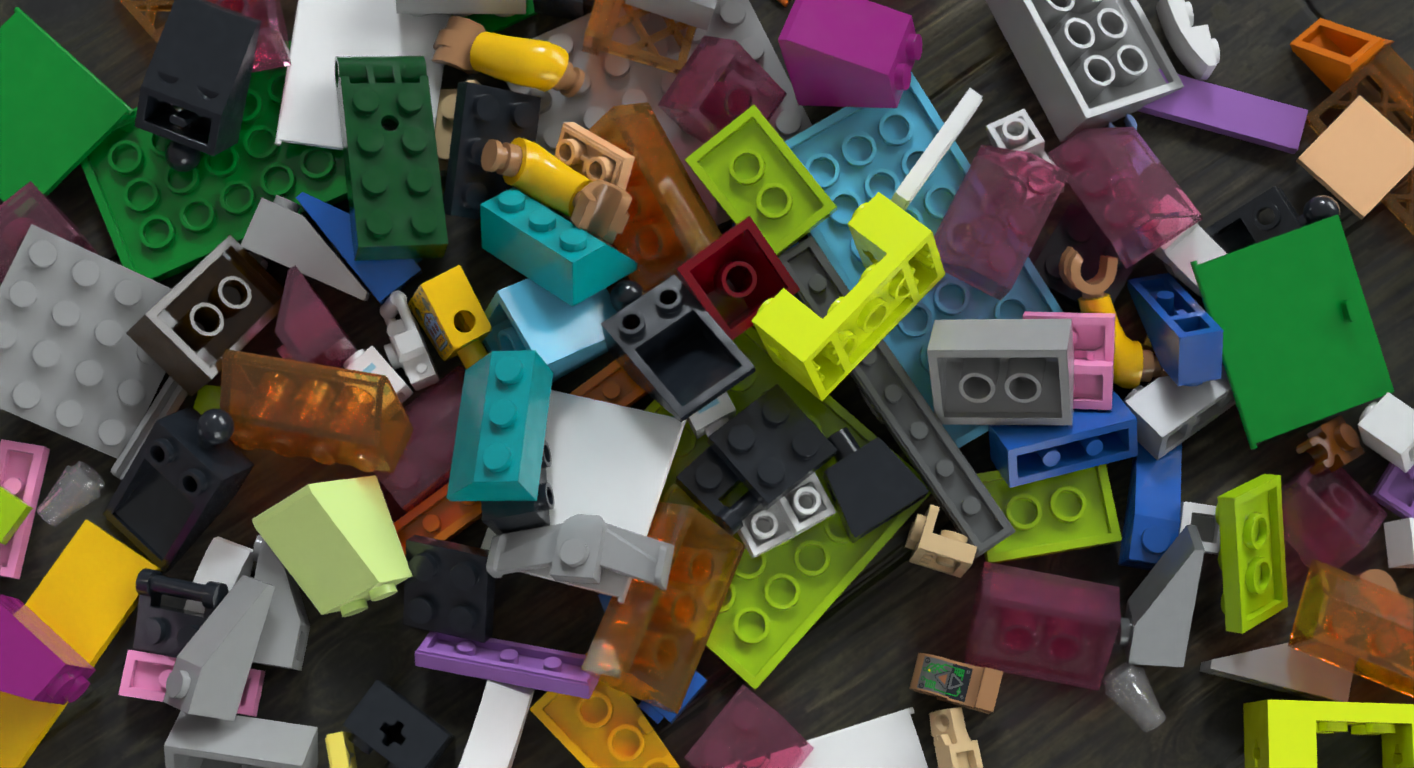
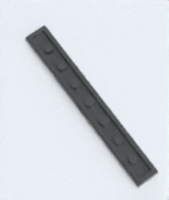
(906, 413)

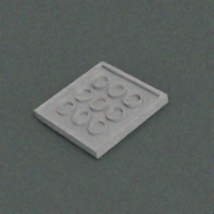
(68, 342)

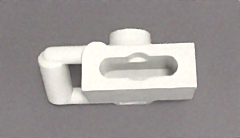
(407, 343)

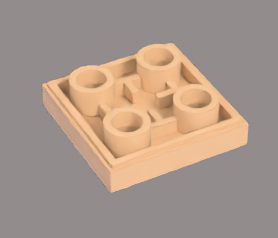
(593, 157)
(1359, 157)

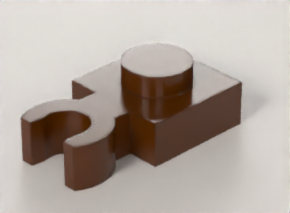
(1331, 445)

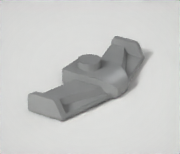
(580, 551)

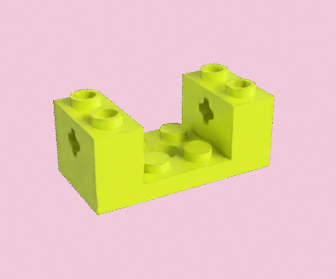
(899, 272)
(1285, 730)

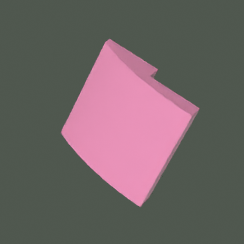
(1092, 356)

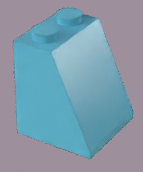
(535, 319)

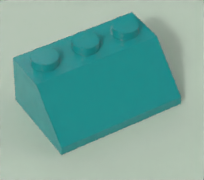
(549, 247)
(501, 428)

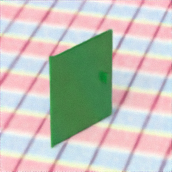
(48, 108)
(1293, 329)

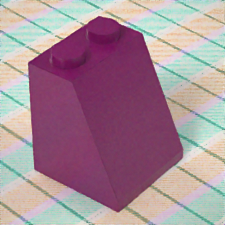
(849, 53)
(36, 659)

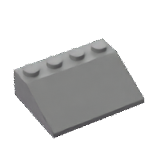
(1086, 58)

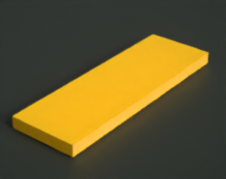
(84, 603)

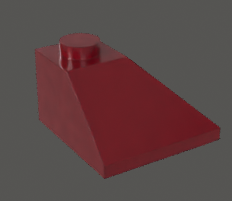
(736, 276)

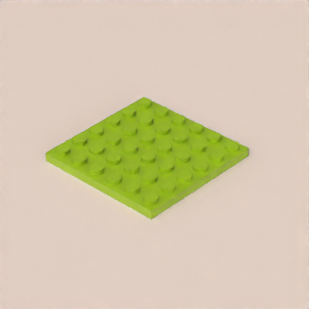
(795, 583)

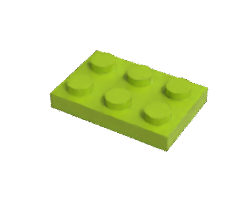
(761, 178)
(1054, 514)
(1252, 552)

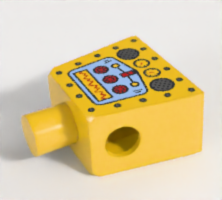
(451, 303)

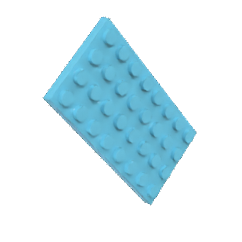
(873, 152)

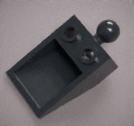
(198, 81)
(1244, 228)
(672, 346)
(178, 484)

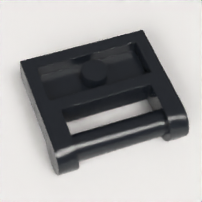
(710, 481)
(166, 628)

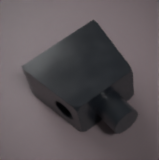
(869, 484)

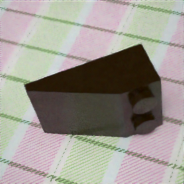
(208, 311)

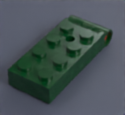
(393, 173)

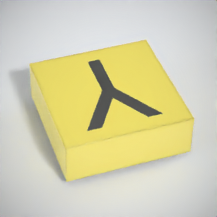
(340, 750)

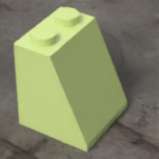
(337, 543)

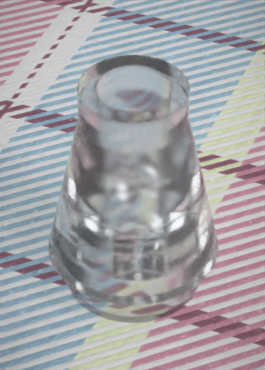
(71, 492)
(1134, 695)

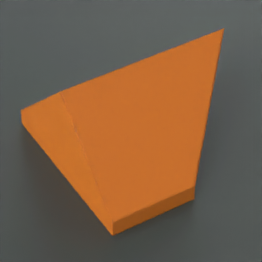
(1336, 51)

